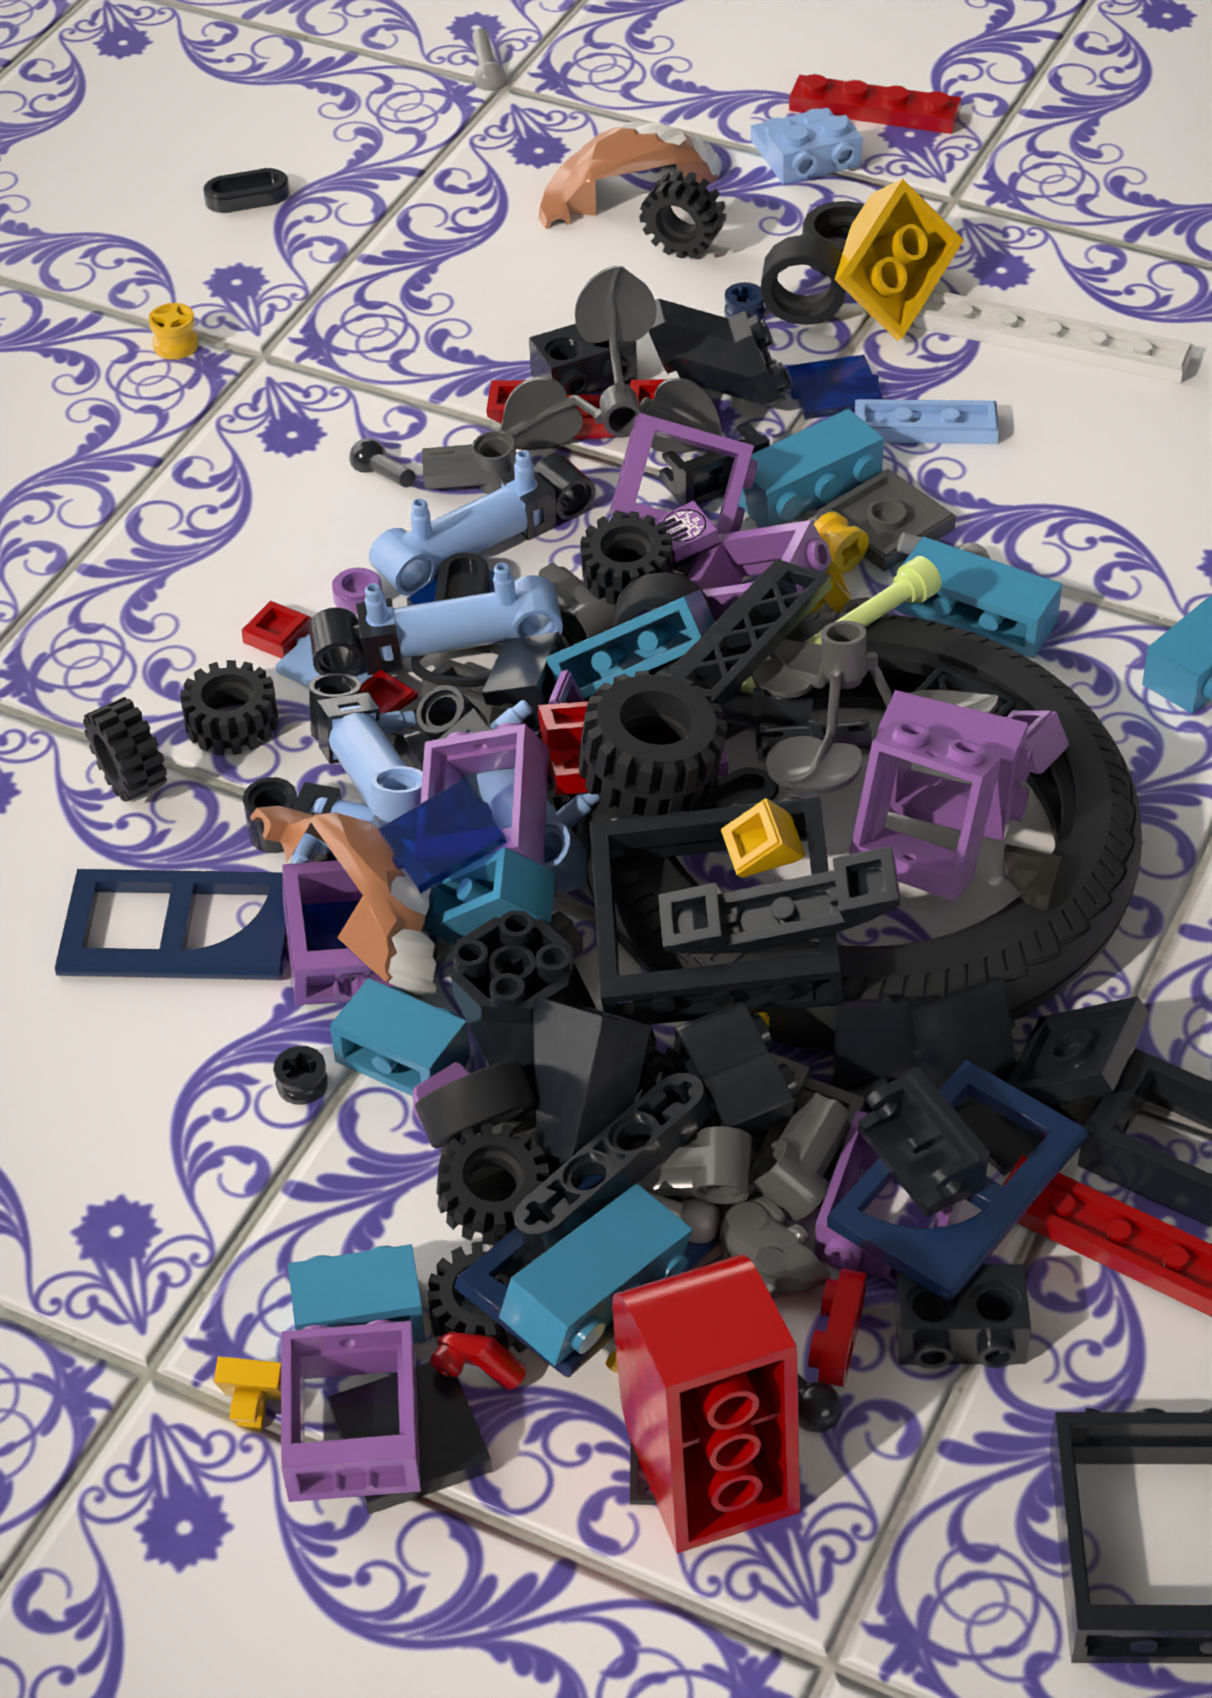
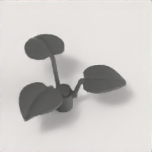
(608, 308)
(842, 660)

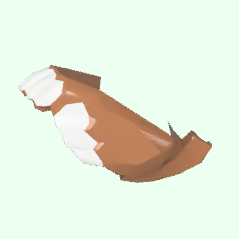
(619, 152)
(392, 911)

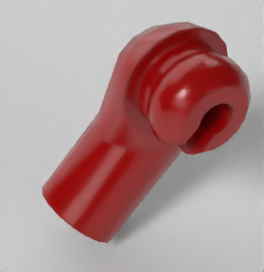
(480, 1351)

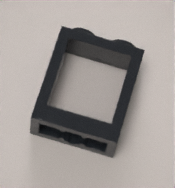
(1140, 1166)

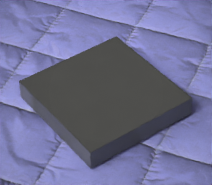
(885, 510)

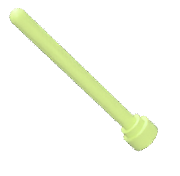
(913, 583)

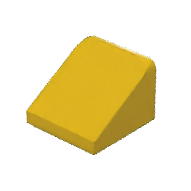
(762, 839)

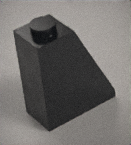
(583, 1072)

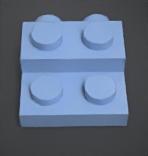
(808, 144)

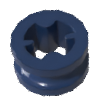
(742, 298)

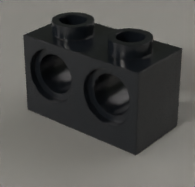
(579, 364)
(962, 1327)

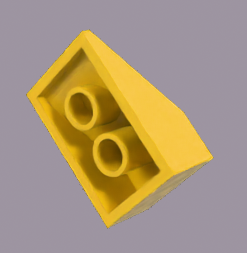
(896, 256)

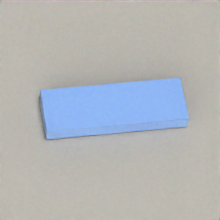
(931, 420)

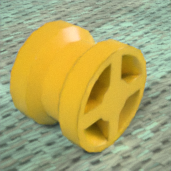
(173, 331)
(845, 543)

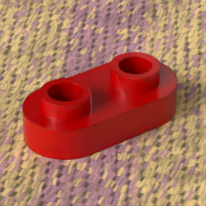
(833, 1348)

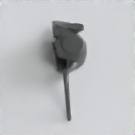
(775, 1249)

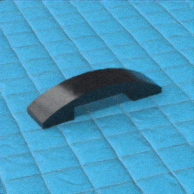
(782, 911)

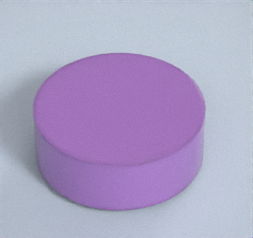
(350, 587)

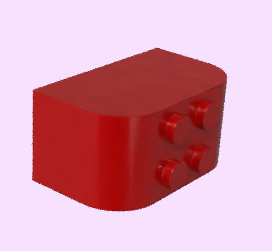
(710, 1399)

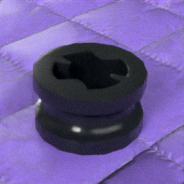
(290, 1064)

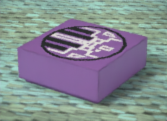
(689, 530)

